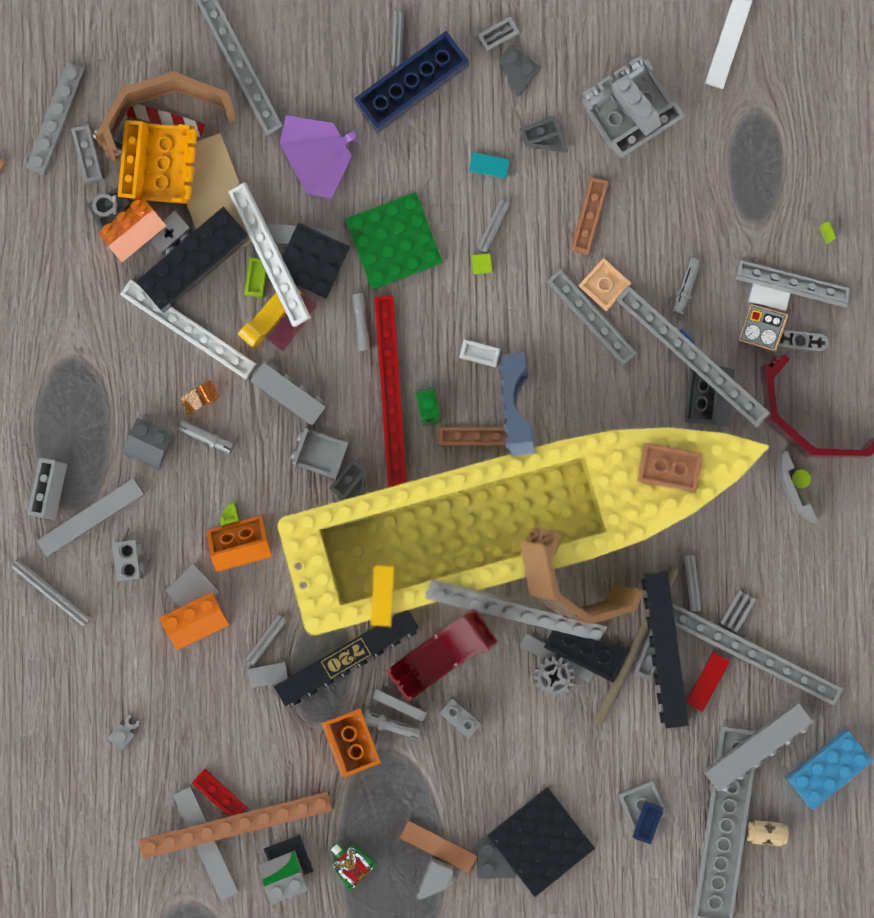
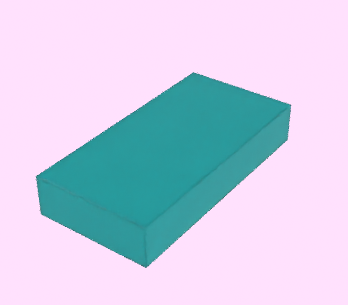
(489, 165)

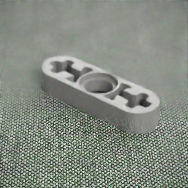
(814, 347)
(399, 704)

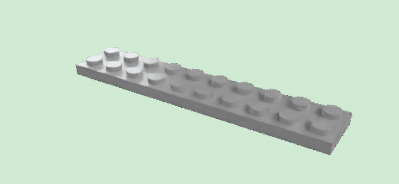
(724, 838)

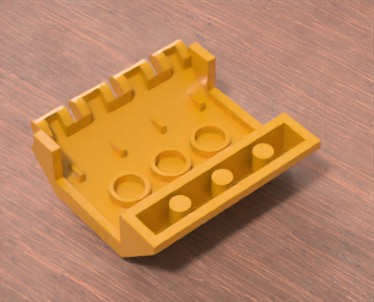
(157, 162)

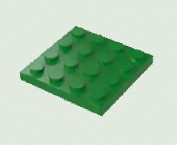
(394, 241)

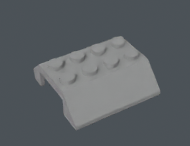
(612, 119)

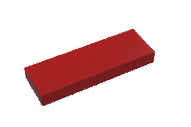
(707, 681)
(218, 793)

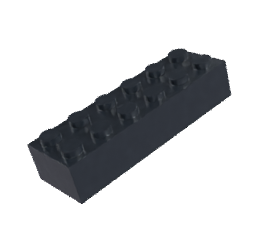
(193, 259)

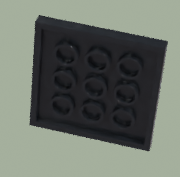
(540, 841)

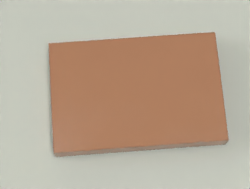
(669, 467)

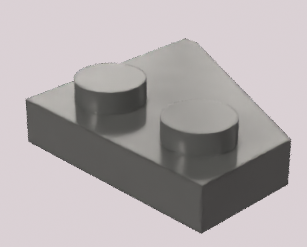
(518, 69)
(104, 205)
(350, 481)

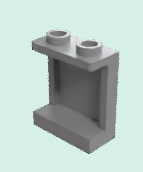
(319, 453)

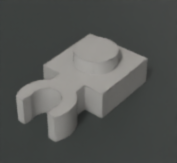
(122, 733)

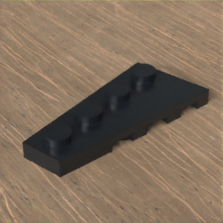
(596, 656)

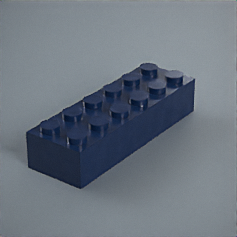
(411, 82)

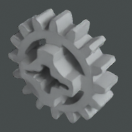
(544, 673)

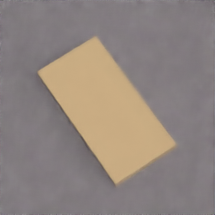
(211, 182)

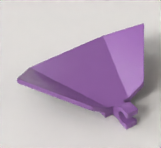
(316, 153)

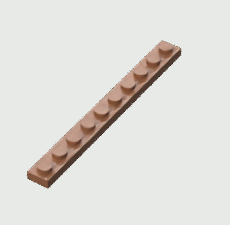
(235, 825)

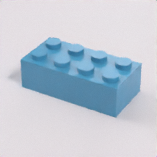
(828, 769)

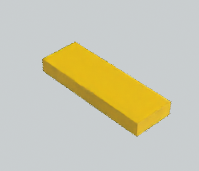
(382, 595)

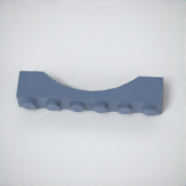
(520, 433)

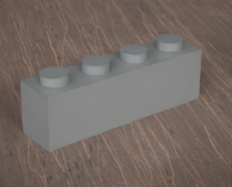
(288, 394)

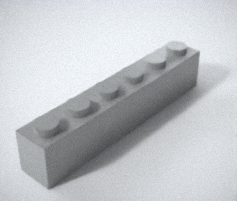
(758, 746)

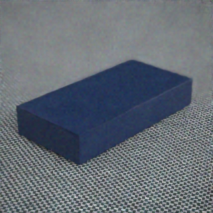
(647, 822)

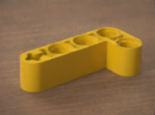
(263, 323)

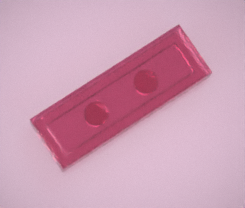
(285, 331)

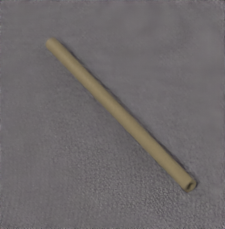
(628, 661)

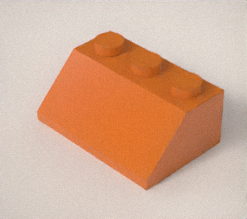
(238, 543)
(194, 620)
(350, 743)

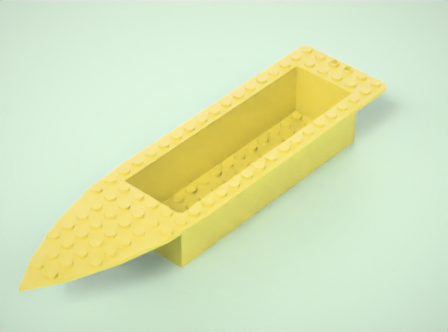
(471, 519)

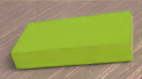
(255, 278)

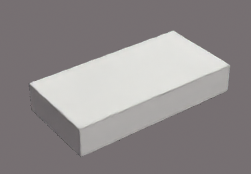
(769, 297)
(479, 353)

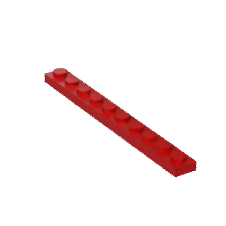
(390, 390)

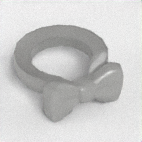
(113, 198)

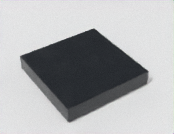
(289, 845)

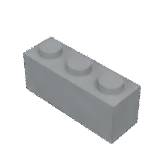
(636, 104)
(47, 489)

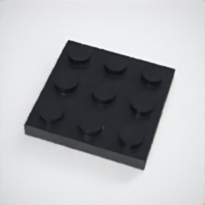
(314, 259)

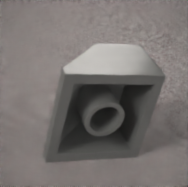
(148, 443)

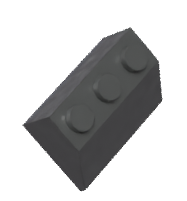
(705, 404)

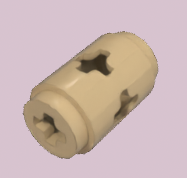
(759, 834)

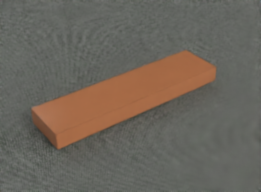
(589, 215)
(472, 436)
(438, 846)

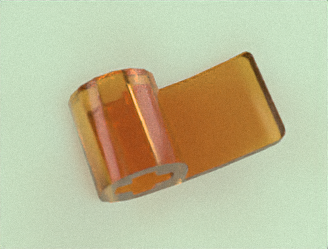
(199, 397)

